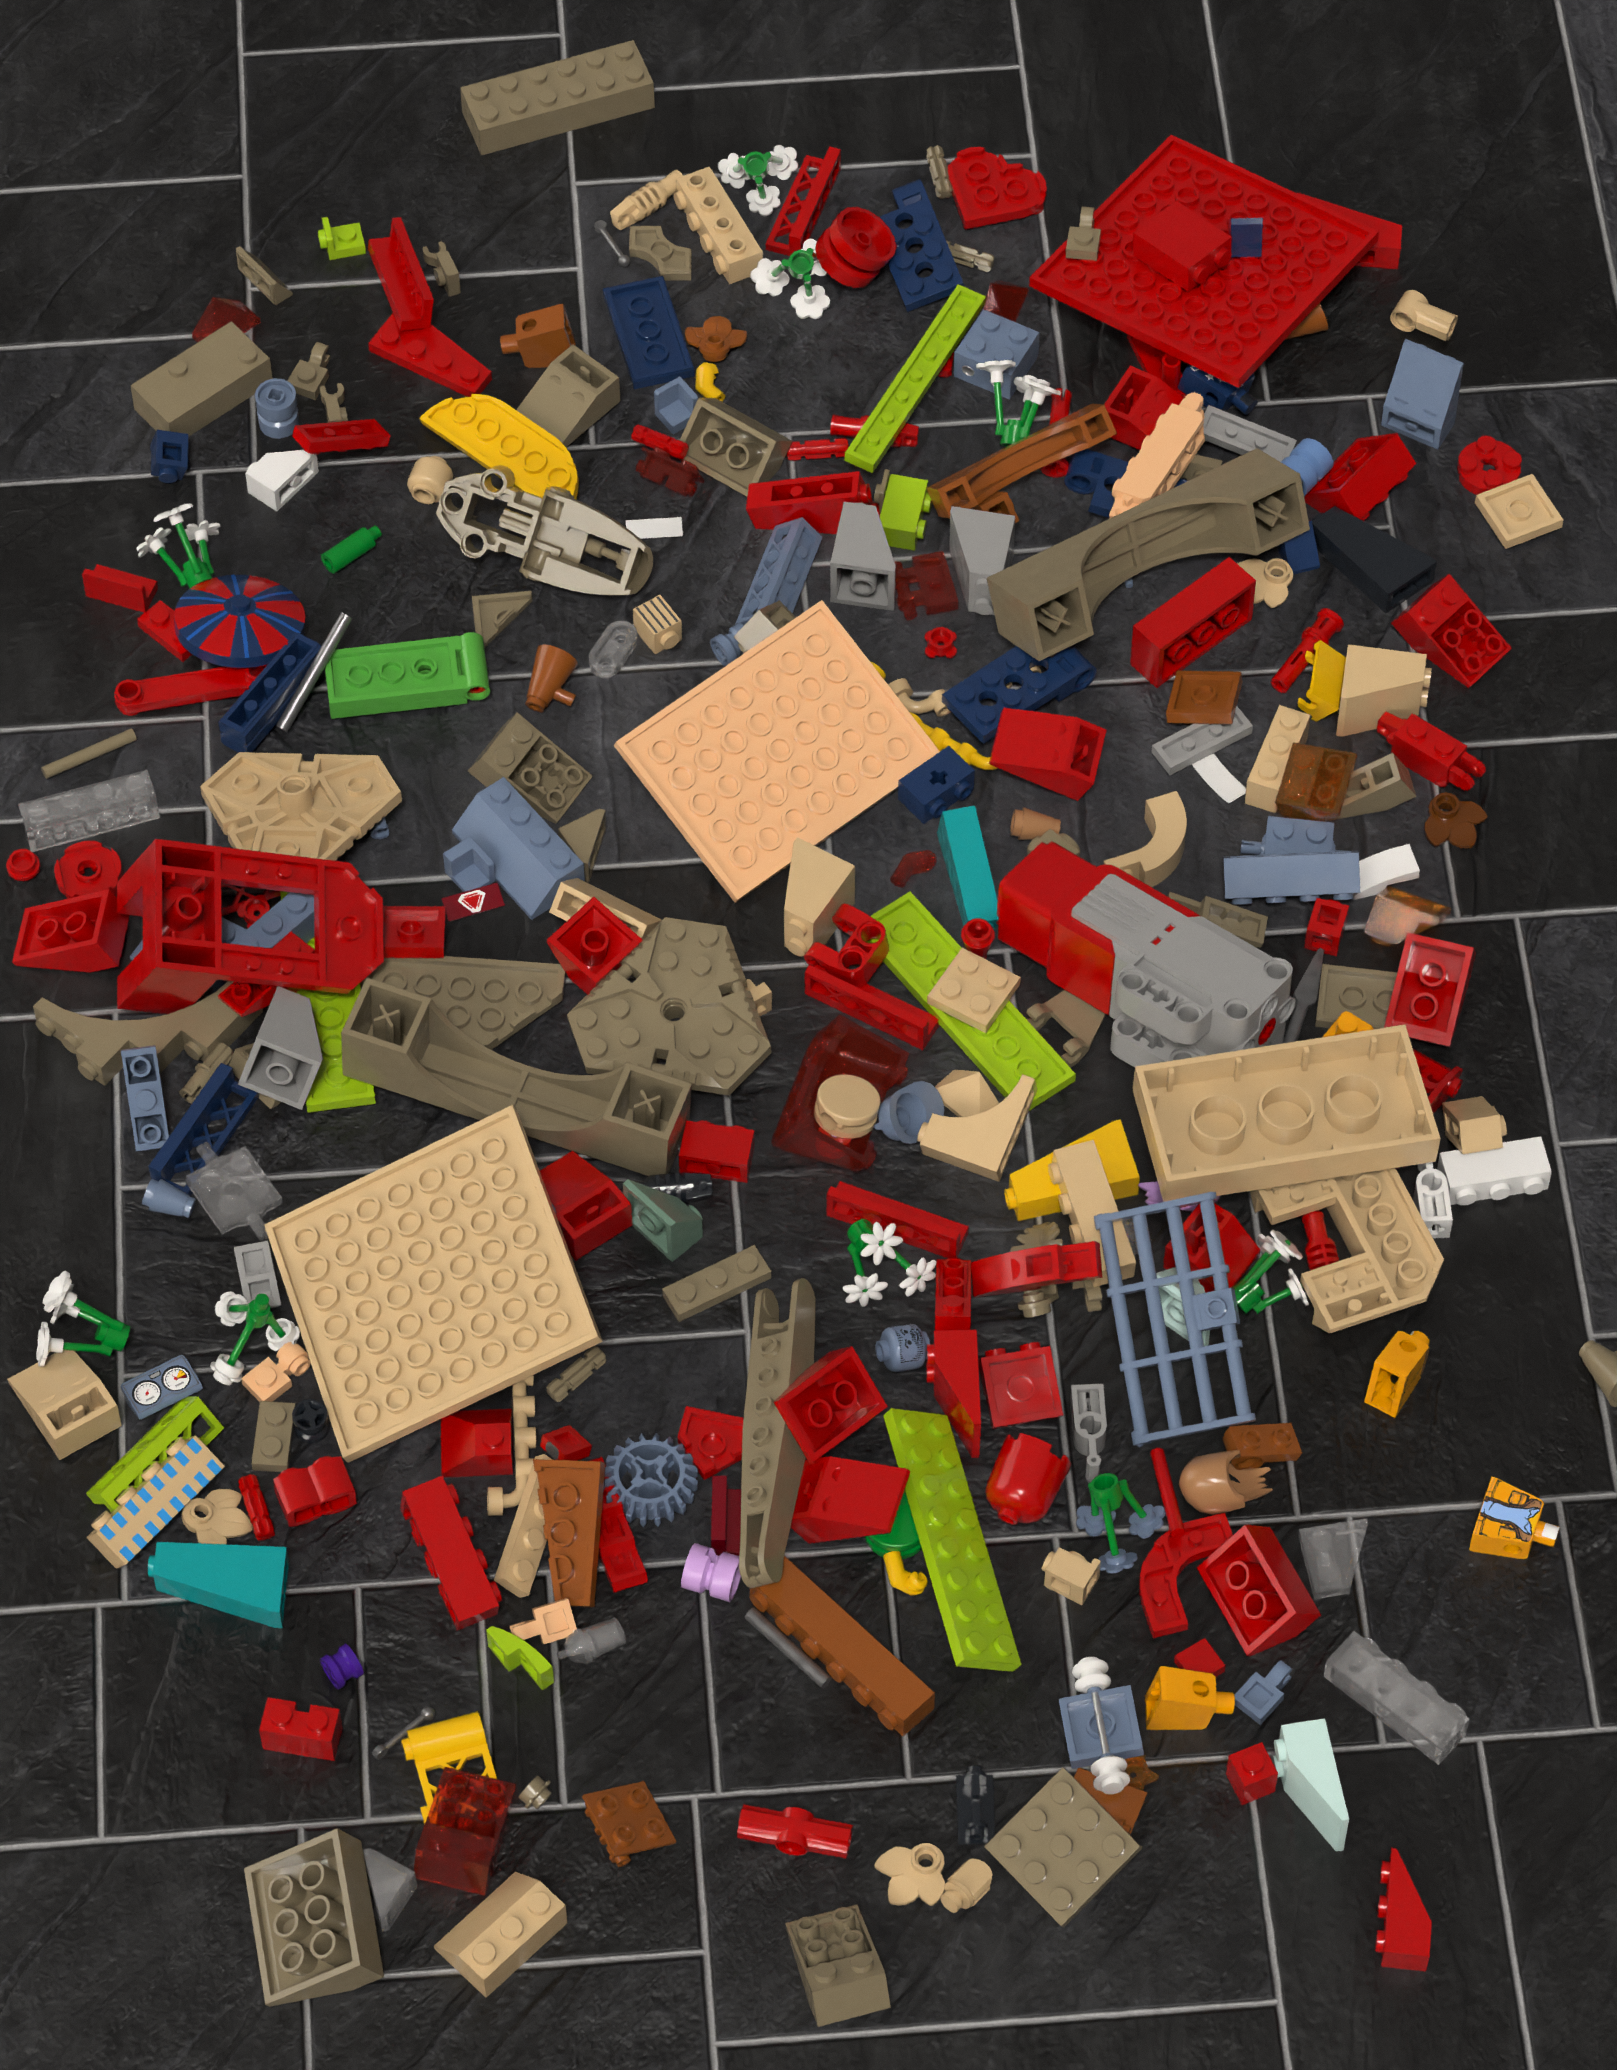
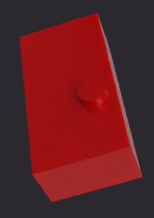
(1192, 622)

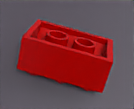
(1363, 475)
(1258, 1589)

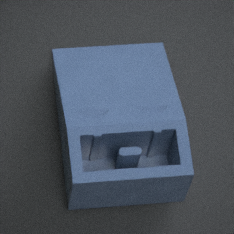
(1423, 394)

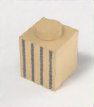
(657, 624)

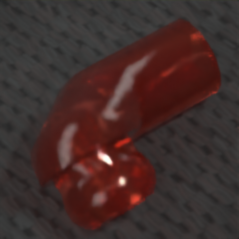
(912, 864)

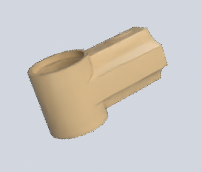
(1415, 313)

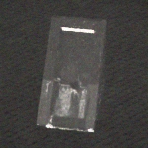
(390, 1884)

